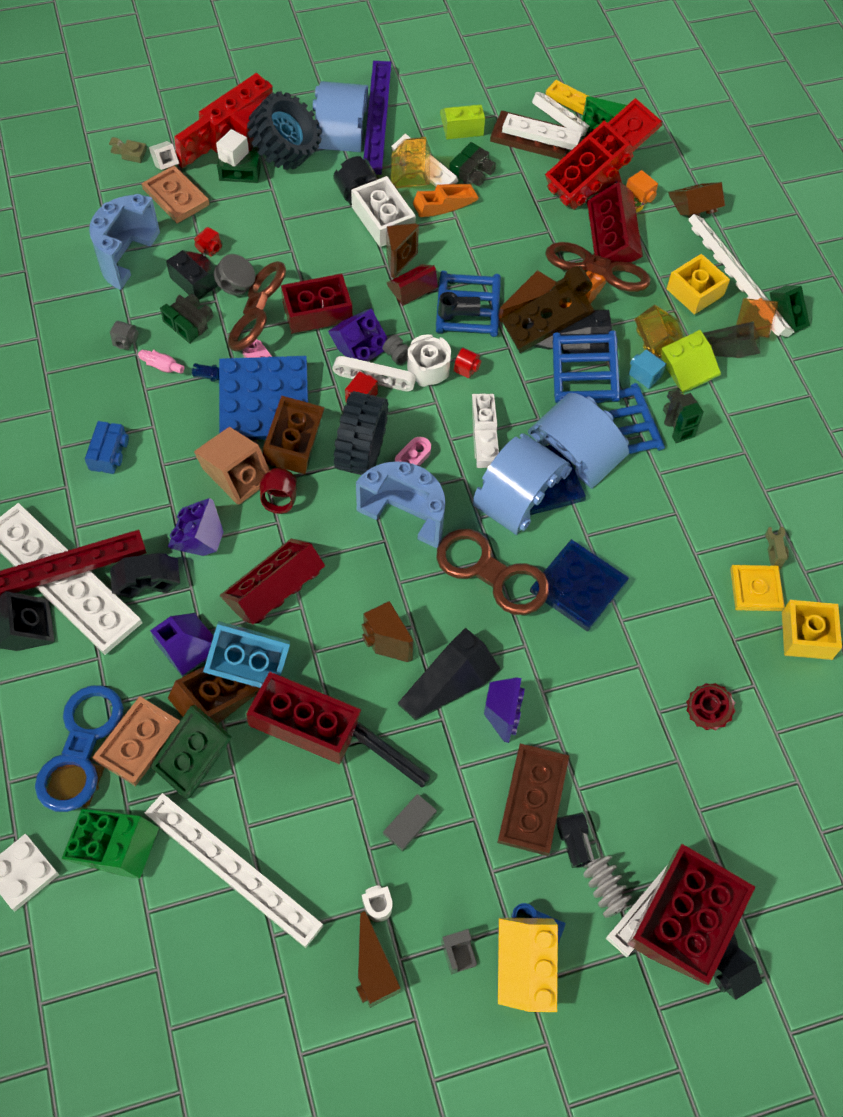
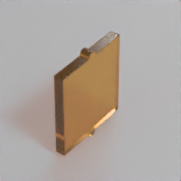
(759, 312)
(70, 781)

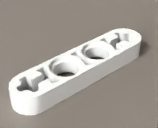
(559, 113)
(395, 378)

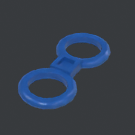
(79, 749)

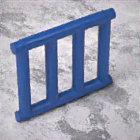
(493, 296)
(612, 356)
(649, 423)

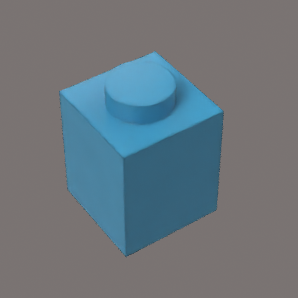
(647, 368)

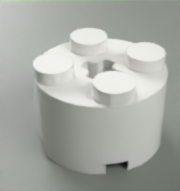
(429, 360)

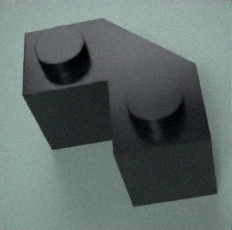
(147, 571)
(736, 971)

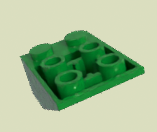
(599, 110)
(111, 842)

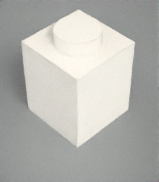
(232, 148)
(164, 155)

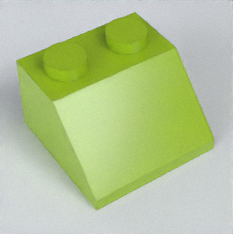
(463, 121)
(690, 361)

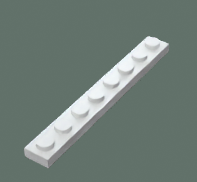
(735, 270)
(234, 870)

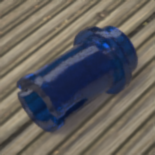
(206, 371)

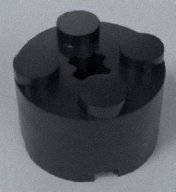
(353, 174)

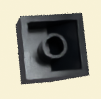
(192, 273)
(24, 622)

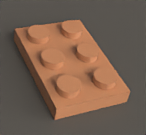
(175, 194)
(136, 741)

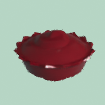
(710, 706)

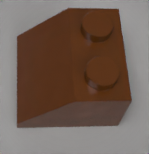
(698, 198)
(387, 633)

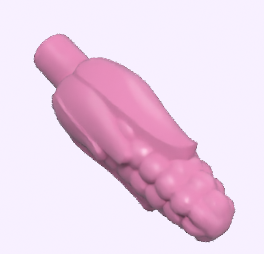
(160, 361)

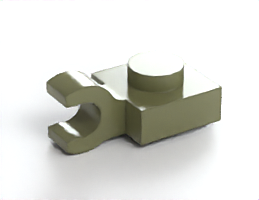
(130, 150)
(777, 551)

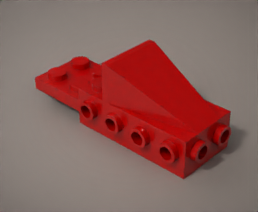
(221, 116)
(601, 154)

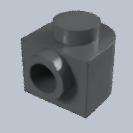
(123, 335)

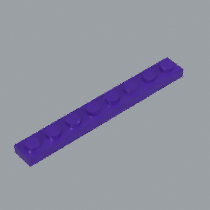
(377, 115)

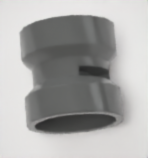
(395, 348)

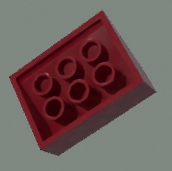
(691, 915)

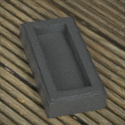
(409, 822)

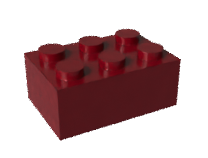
(316, 303)

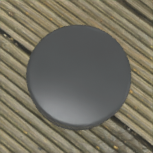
(234, 274)

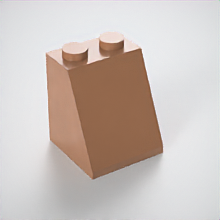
(233, 464)

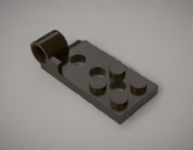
(569, 289)

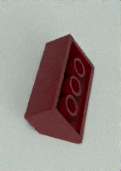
(615, 224)
(273, 580)
(303, 717)

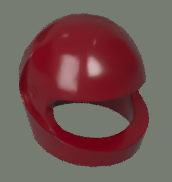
(278, 483)

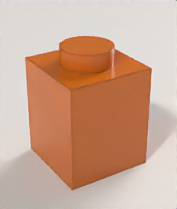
(643, 187)

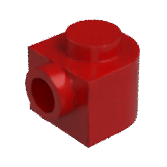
(208, 242)
(467, 363)

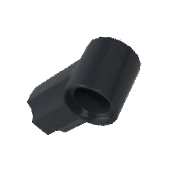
(452, 305)
(574, 832)

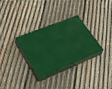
(190, 751)

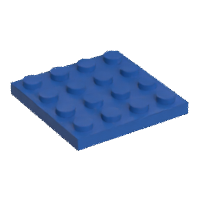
(253, 389)

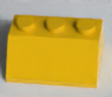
(528, 963)

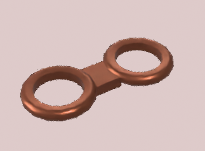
(598, 265)
(255, 306)
(493, 572)

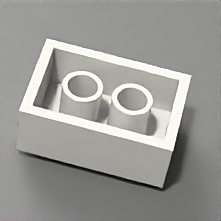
(380, 206)

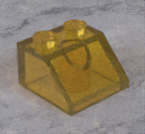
(411, 163)
(657, 329)

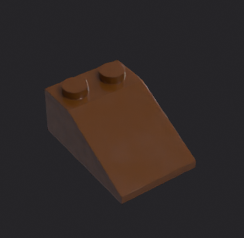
(292, 434)
(211, 694)

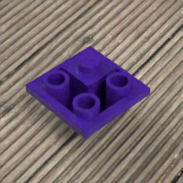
(359, 336)
(197, 529)
(183, 641)
(504, 706)

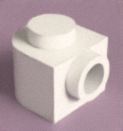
(377, 903)

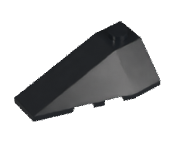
(595, 323)
(455, 672)

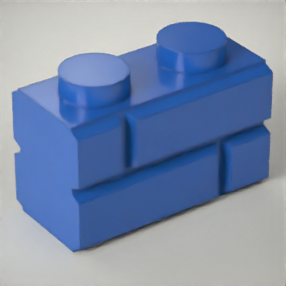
(106, 447)

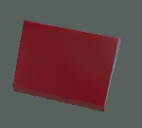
(414, 283)

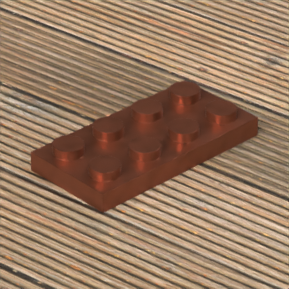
(523, 143)
(533, 799)

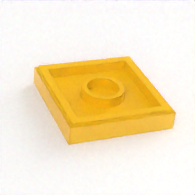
(757, 588)

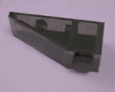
(734, 341)

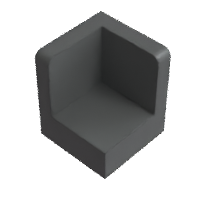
(459, 951)

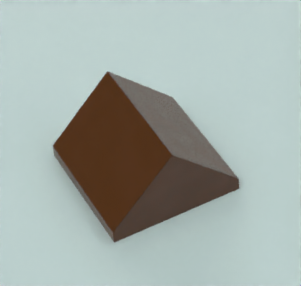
(401, 246)

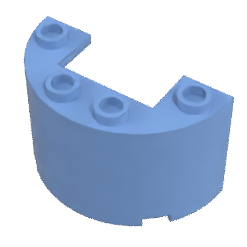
(340, 115)
(115, 228)
(583, 436)
(518, 482)
(408, 489)

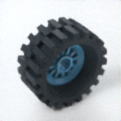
(284, 130)
(360, 433)

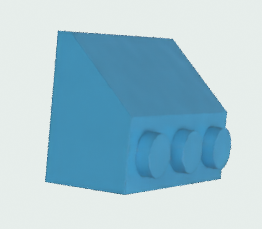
(245, 654)

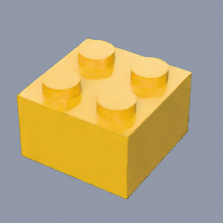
(697, 284)
(811, 629)

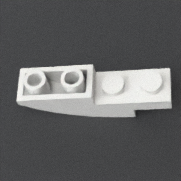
(484, 429)

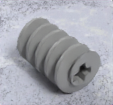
(607, 886)

